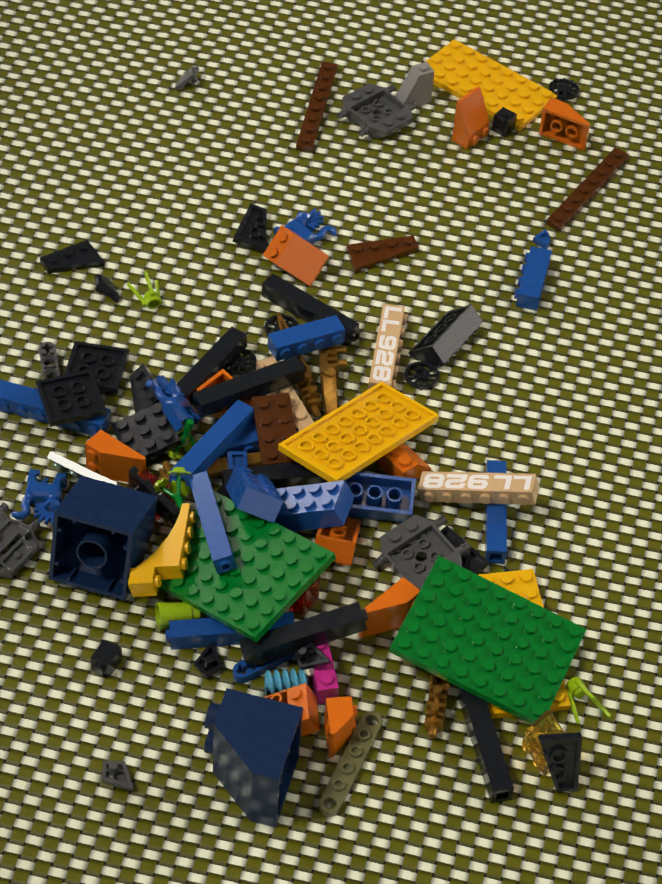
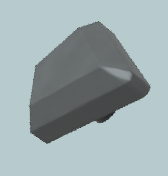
(187, 76)
(116, 774)

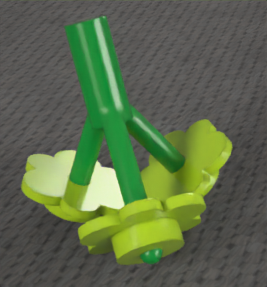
(184, 435)
(177, 488)

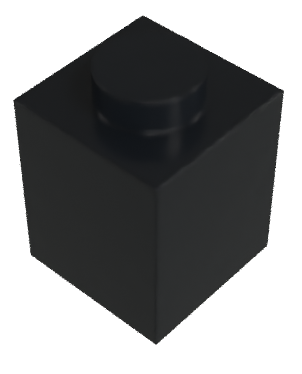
(504, 122)
(106, 658)

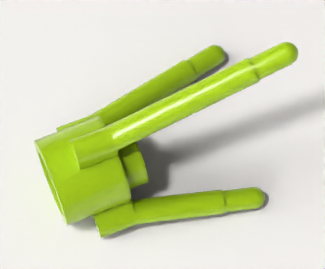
(151, 299)
(577, 689)

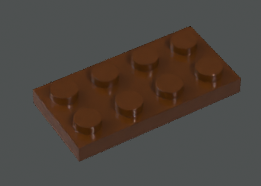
(273, 425)

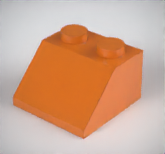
(403, 463)
(339, 723)

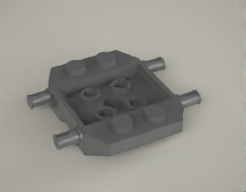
(382, 116)
(430, 546)
(22, 550)

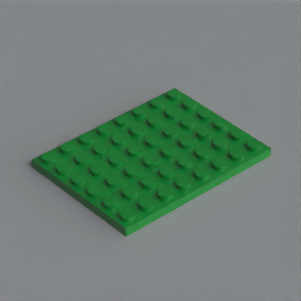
(269, 576)
(488, 640)

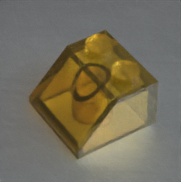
(543, 725)

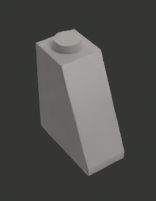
(417, 85)

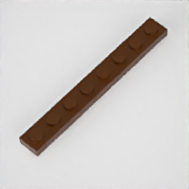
(316, 107)
(587, 189)

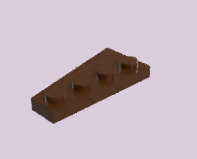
(373, 252)

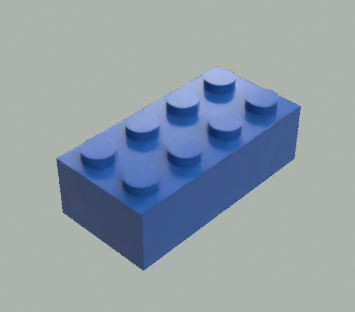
(254, 493)
(381, 496)
(314, 505)

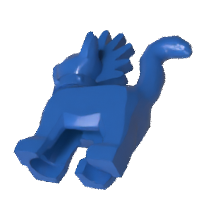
(305, 223)
(173, 402)
(44, 495)

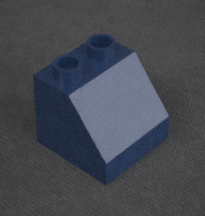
(101, 536)
(254, 751)

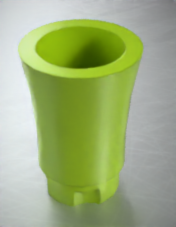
(173, 611)

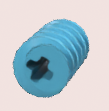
(283, 681)

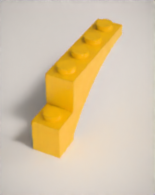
(168, 560)

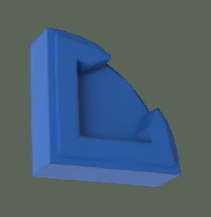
(542, 239)

